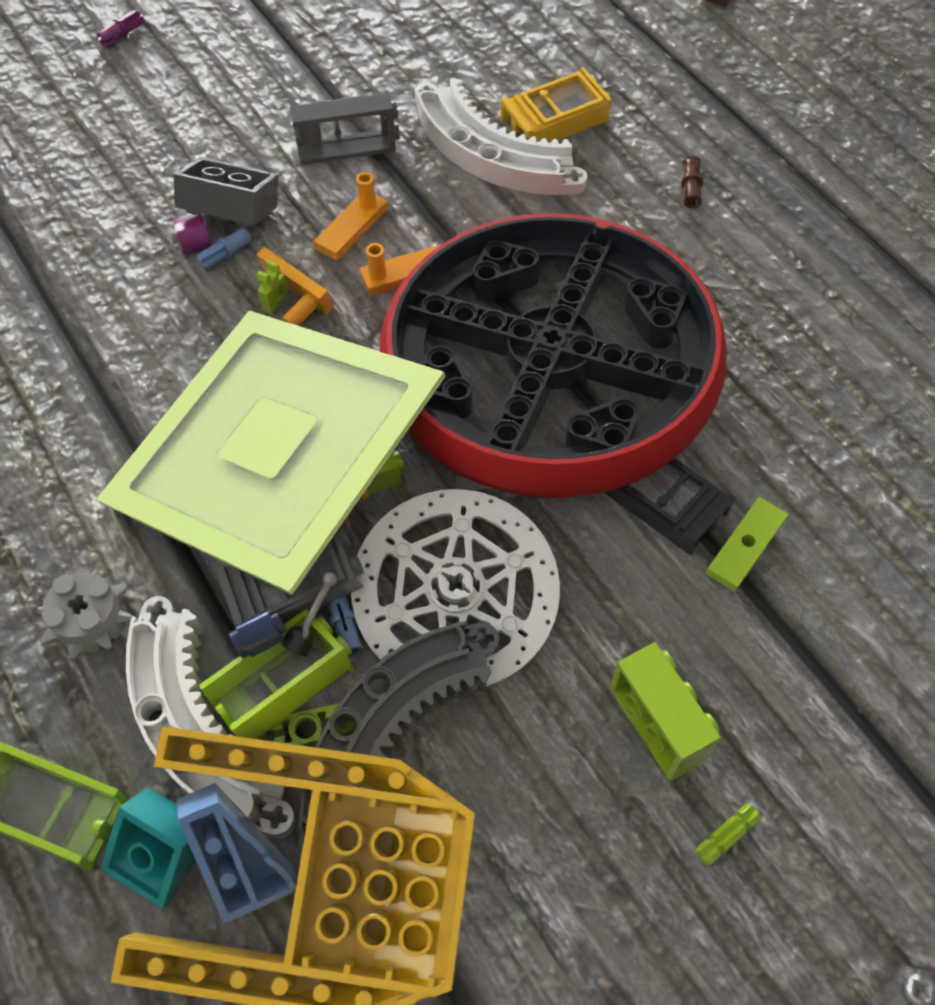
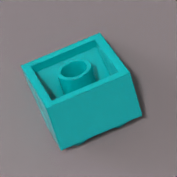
(148, 848)

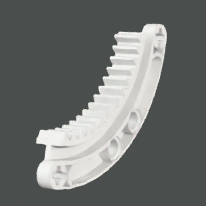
(492, 152)
(165, 678)

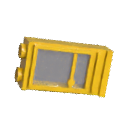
(558, 107)

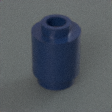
(258, 633)

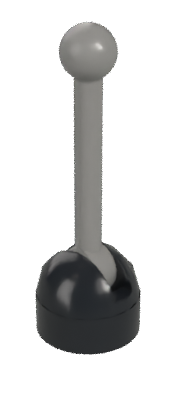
(300, 638)

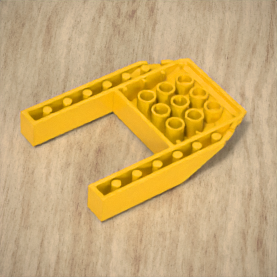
(372, 889)

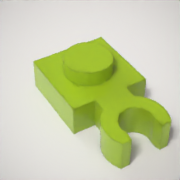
(272, 287)

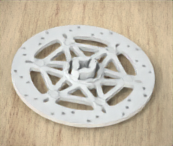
(456, 570)

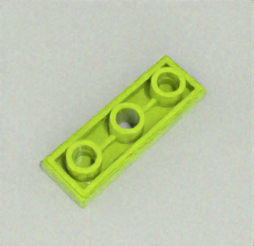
(756, 531)

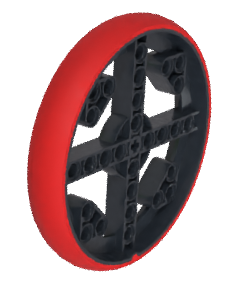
(557, 350)

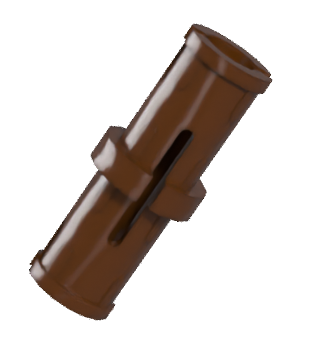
(692, 182)

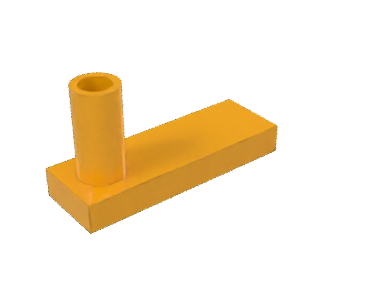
(353, 220)
(386, 275)
(311, 293)

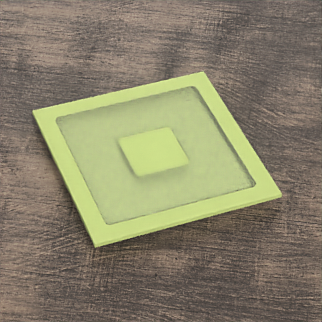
(271, 447)

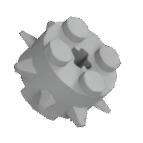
(83, 613)

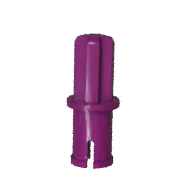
(120, 28)

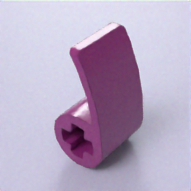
(192, 233)

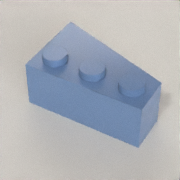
(233, 854)

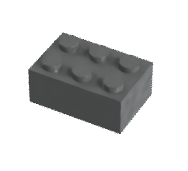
(226, 191)

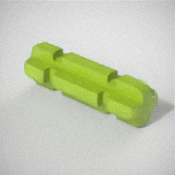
(727, 834)

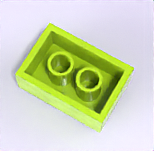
(664, 711)

